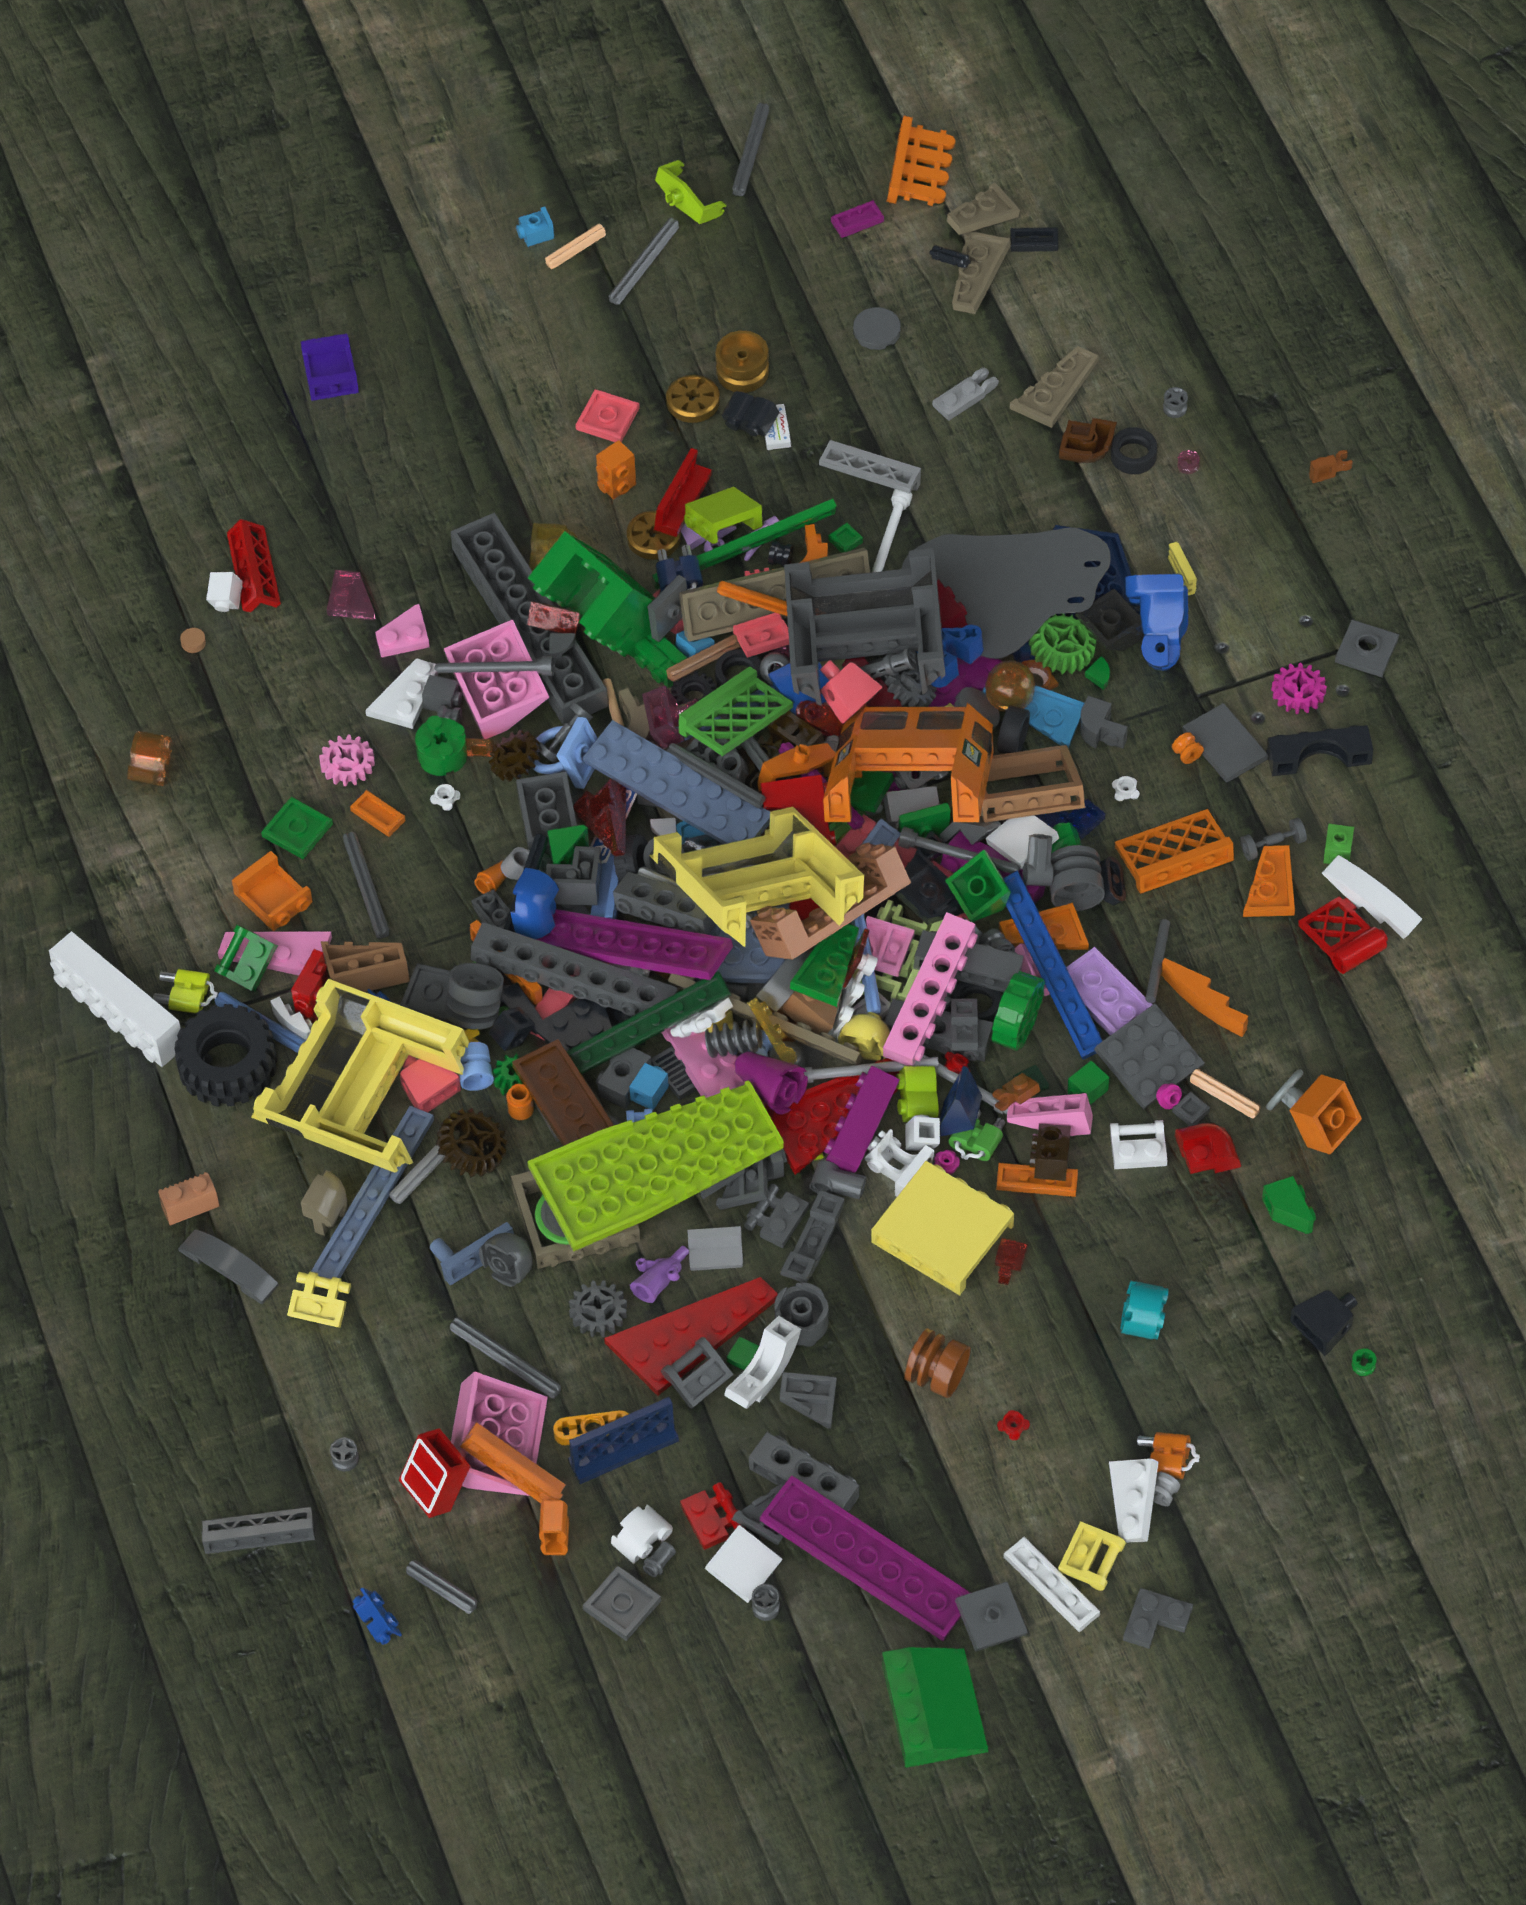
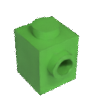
(1338, 842)

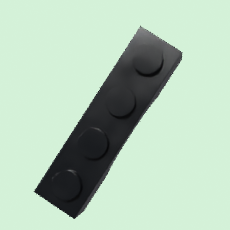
(1348, 744)

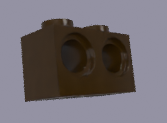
(794, 730)
(1051, 1152)

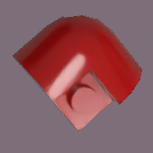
(1207, 1148)

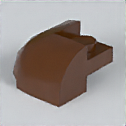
(1087, 441)

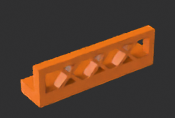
(511, 1464)

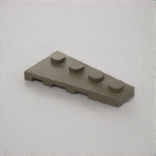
(1056, 388)

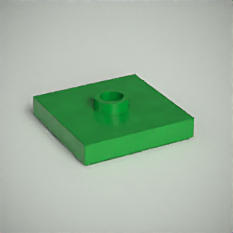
(870, 790)
(926, 820)
(297, 828)

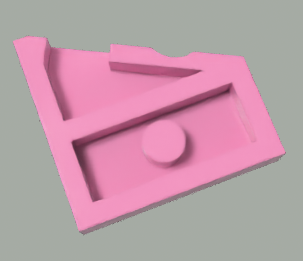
(403, 634)

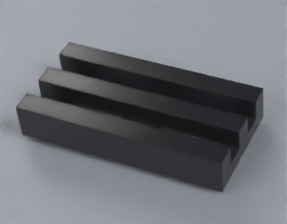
(1040, 239)

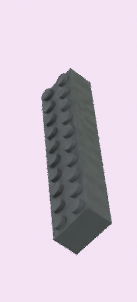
(504, 584)

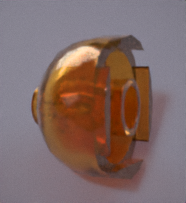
(1010, 685)

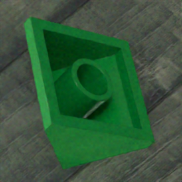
(563, 842)
(979, 887)

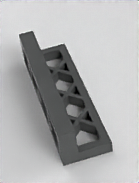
(258, 1534)

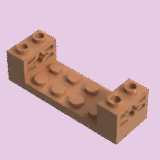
(787, 936)

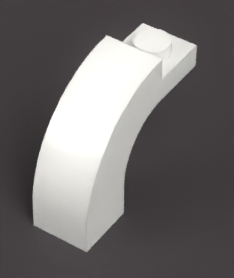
(767, 1365)

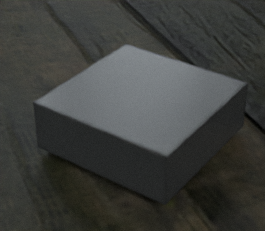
(1191, 1109)

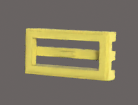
(1181, 566)

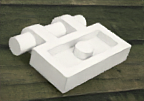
(702, 1020)

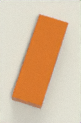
(1021, 1179)

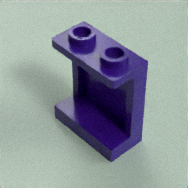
(329, 367)

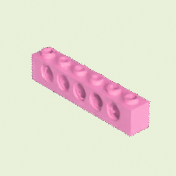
(950, 931)

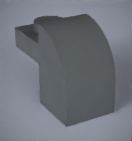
(1097, 727)

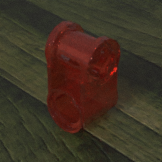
(822, 717)

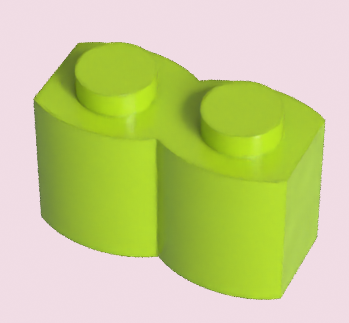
(917, 1092)

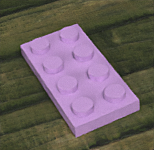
(1106, 992)

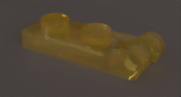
(774, 1032)

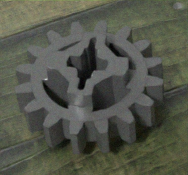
(908, 688)
(585, 1310)

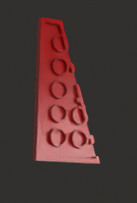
(814, 1118)
(670, 1336)

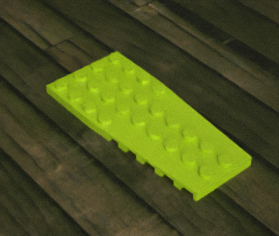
(652, 1163)

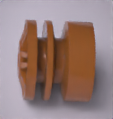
(931, 1360)

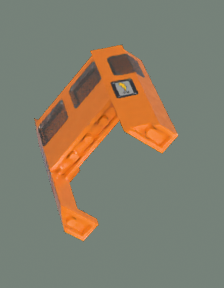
(914, 741)

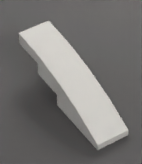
(1372, 895)

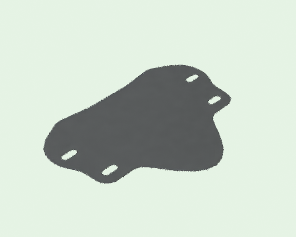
(1018, 580)

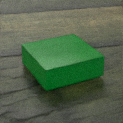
(845, 538)
(742, 1353)

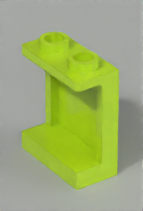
(721, 511)

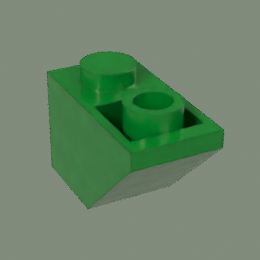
(1287, 1205)

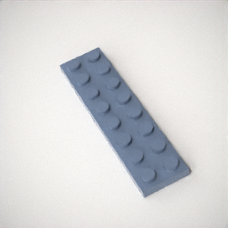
(674, 786)

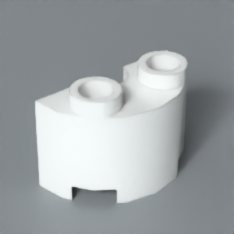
(640, 1532)

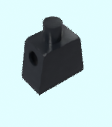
(1324, 1319)

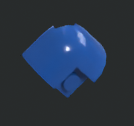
(534, 904)

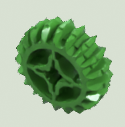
(1063, 644)

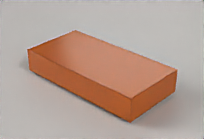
(377, 813)

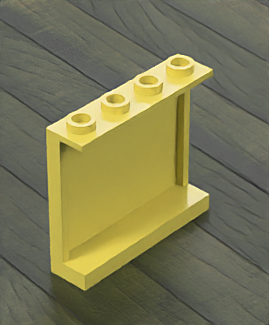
(941, 1226)

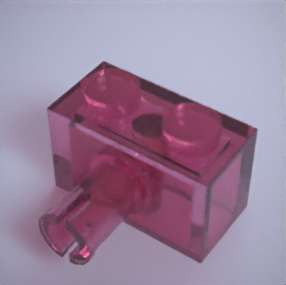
(664, 716)

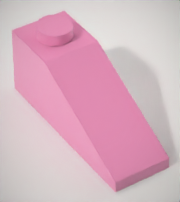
(1055, 1110)

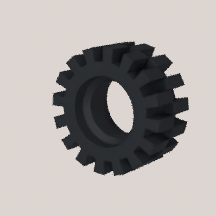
(692, 683)

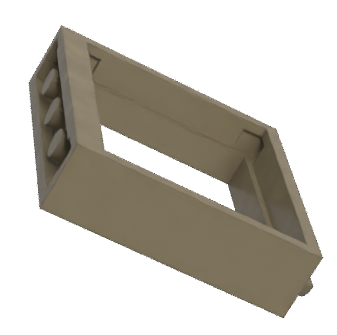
(557, 1253)

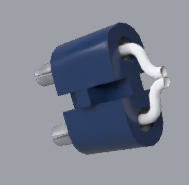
(686, 567)

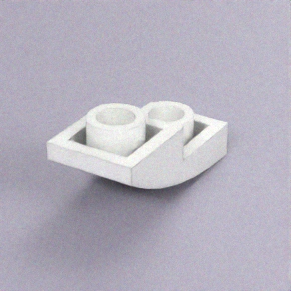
(289, 1020)

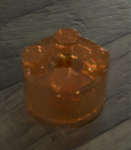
(149, 758)

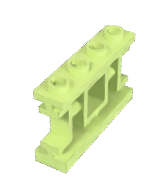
(885, 981)

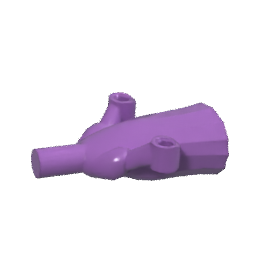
(657, 1275)

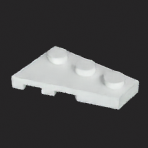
(1133, 1496)

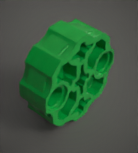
(1018, 1010)

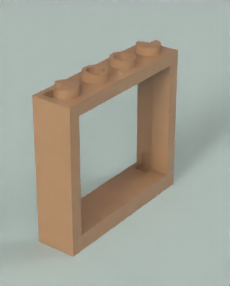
(1037, 799)

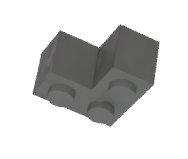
(580, 881)

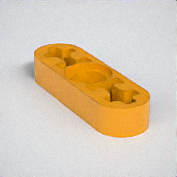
(583, 1421)

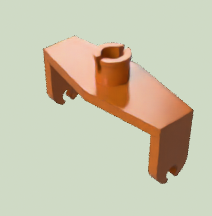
(798, 761)

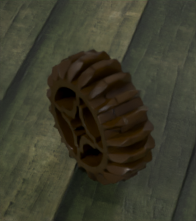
(467, 1151)

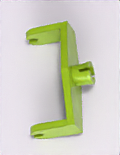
(683, 197)

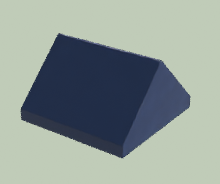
(960, 1105)

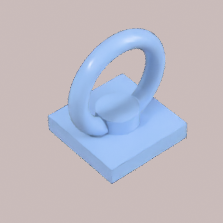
(571, 752)

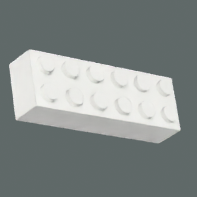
(115, 998)

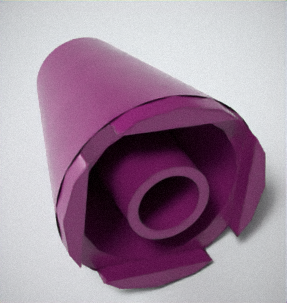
(774, 1080)

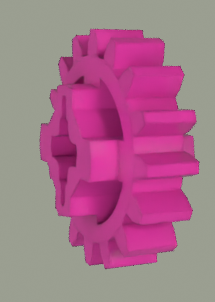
(1286, 688)

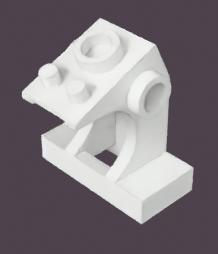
(888, 1147)

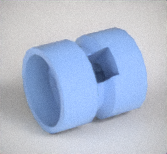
(477, 1070)

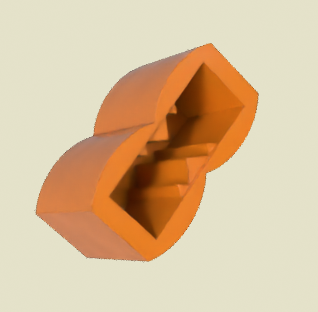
(554, 1527)

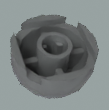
(507, 1257)

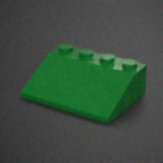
(933, 1704)

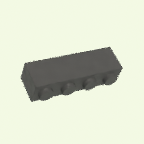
(984, 964)

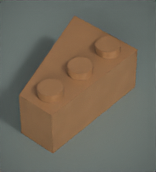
(366, 966)
(811, 1012)

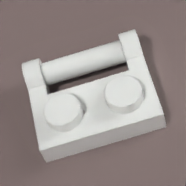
(1139, 1152)

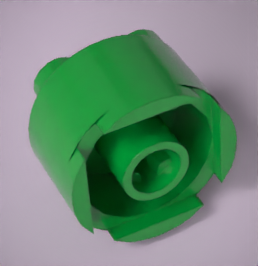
(441, 746)

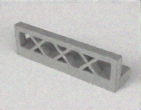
(871, 467)

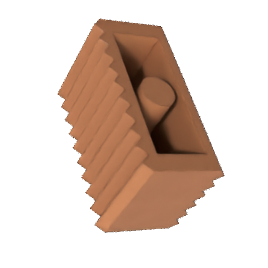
(188, 1198)

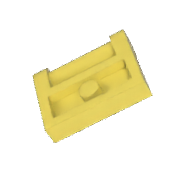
(1083, 1552)

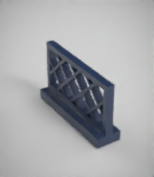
(619, 1448)

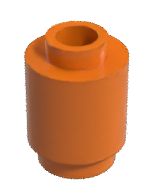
(519, 1102)

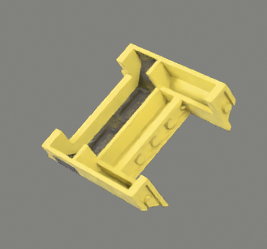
(763, 871)
(350, 1068)

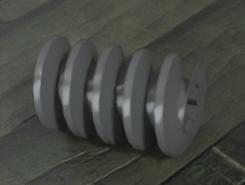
(733, 1040)

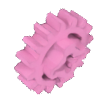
(347, 760)

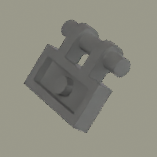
(783, 1220)

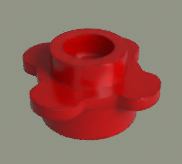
(955, 1062)
(1013, 1417)

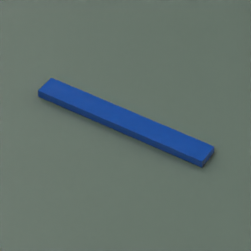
(1051, 967)

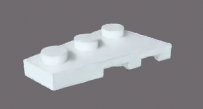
(403, 698)

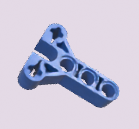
(961, 643)

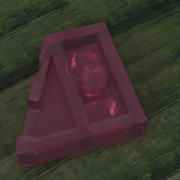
(349, 597)

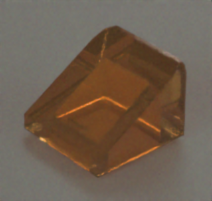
(479, 747)

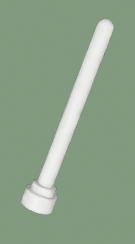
(900, 501)

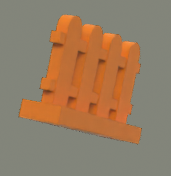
(922, 155)

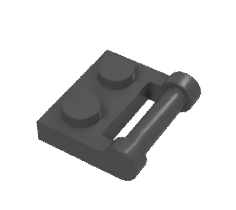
(702, 1379)

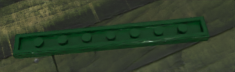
(649, 1023)

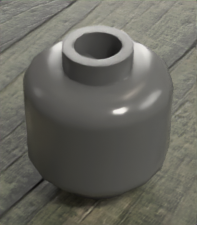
(768, 660)

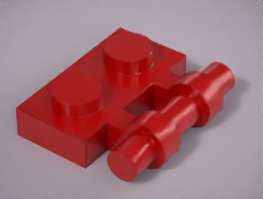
(704, 1518)

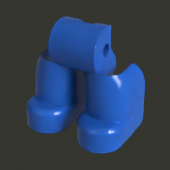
(1162, 613)

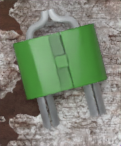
(980, 1141)

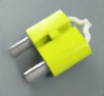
(187, 991)

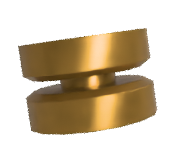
(742, 361)

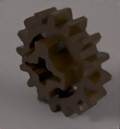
(515, 756)

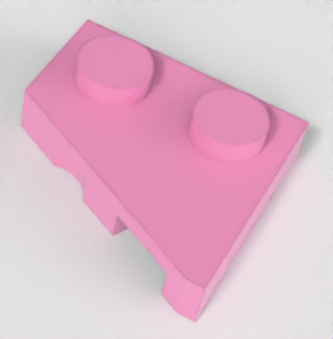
(888, 944)

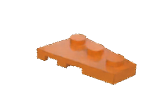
(1272, 885)
(1061, 924)

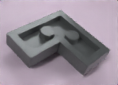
(1154, 1610)

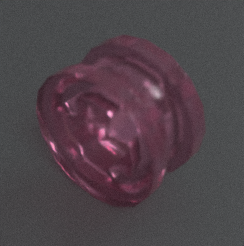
(1183, 465)

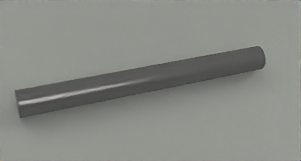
(1157, 961)

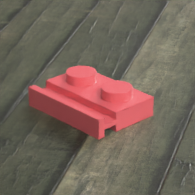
(762, 634)

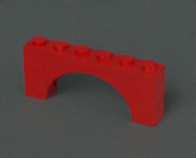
(807, 798)

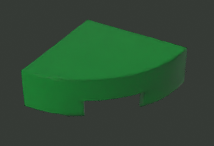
(1099, 673)

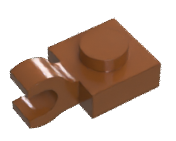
(1326, 467)
(1017, 1090)

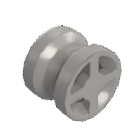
(1165, 1488)

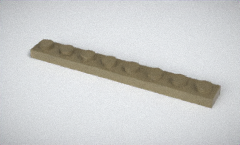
(798, 1032)

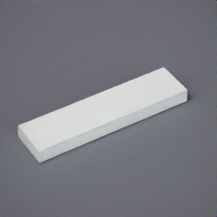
(1051, 1584)

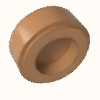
(193, 640)

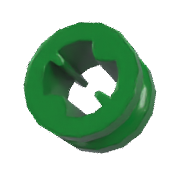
(1357, 1358)

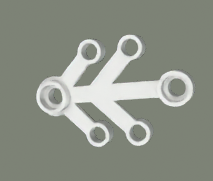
(851, 993)

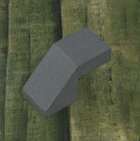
(973, 831)

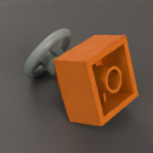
(1322, 1113)

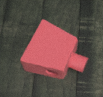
(847, 689)
(427, 1083)

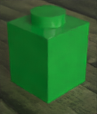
(1089, 1080)

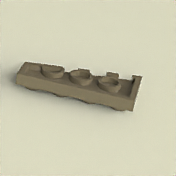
(974, 281)

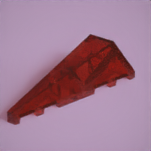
(606, 815)

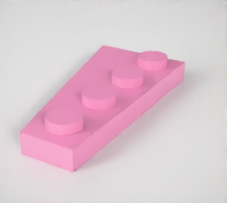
(292, 948)

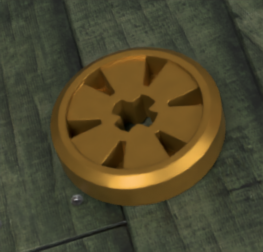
(680, 395)
(643, 545)

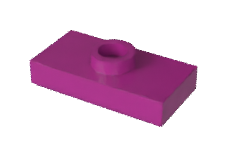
(857, 219)

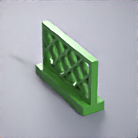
(721, 702)

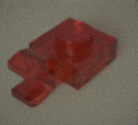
(1009, 1258)

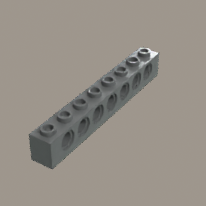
(567, 963)

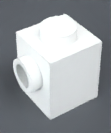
(224, 591)
(922, 1131)

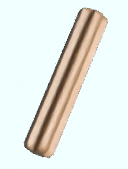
(575, 246)
(1225, 1093)

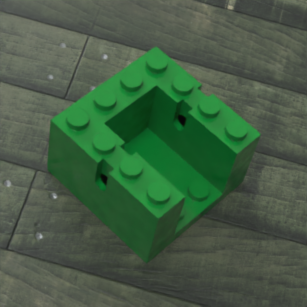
(597, 588)

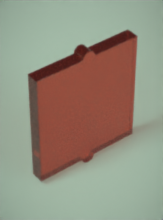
(857, 955)

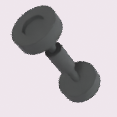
(563, 732)
(1297, 830)

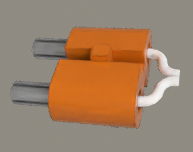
(1171, 1452)

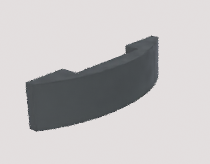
(814, 1238)
(230, 1263)

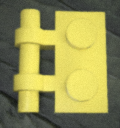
(315, 1307)

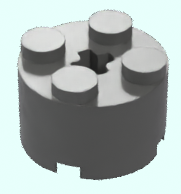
(805, 1308)

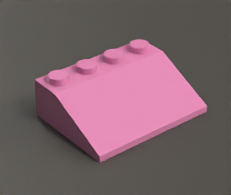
(497, 698)
(506, 1412)

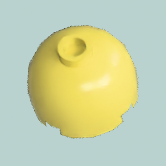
(866, 1033)

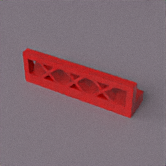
(684, 488)
(247, 563)

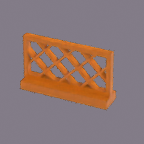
(1182, 863)

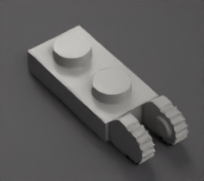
(965, 394)

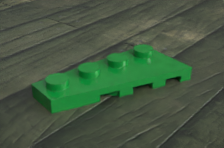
(827, 966)

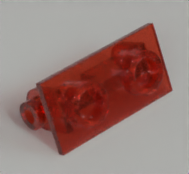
(553, 618)

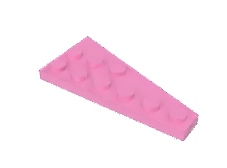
(705, 1072)

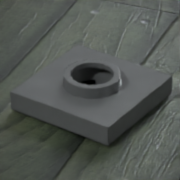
(1369, 661)

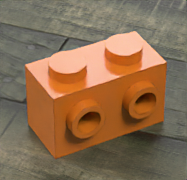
(616, 470)

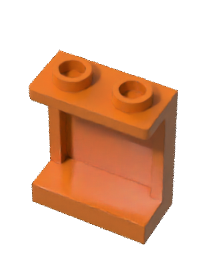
(271, 892)

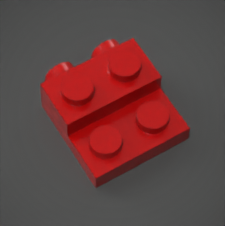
(308, 984)

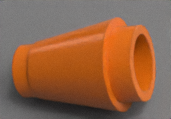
(490, 878)

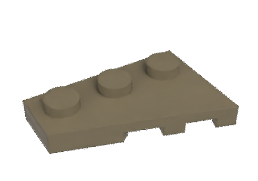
(983, 211)

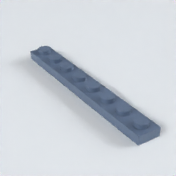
(370, 1200)

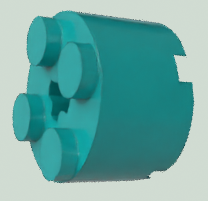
(1143, 1310)

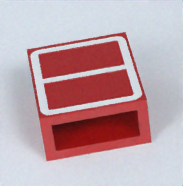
(434, 1473)

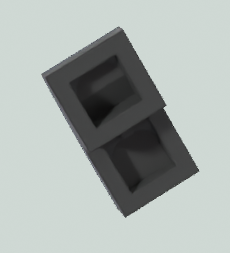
(964, 1025)

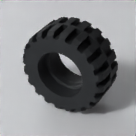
(220, 1027)

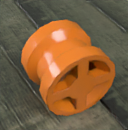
(1187, 748)

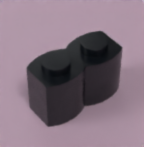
(750, 414)

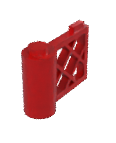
(1353, 946)

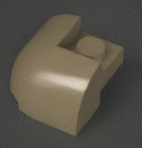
(325, 1202)

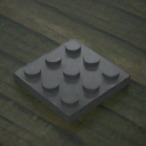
(1148, 1055)

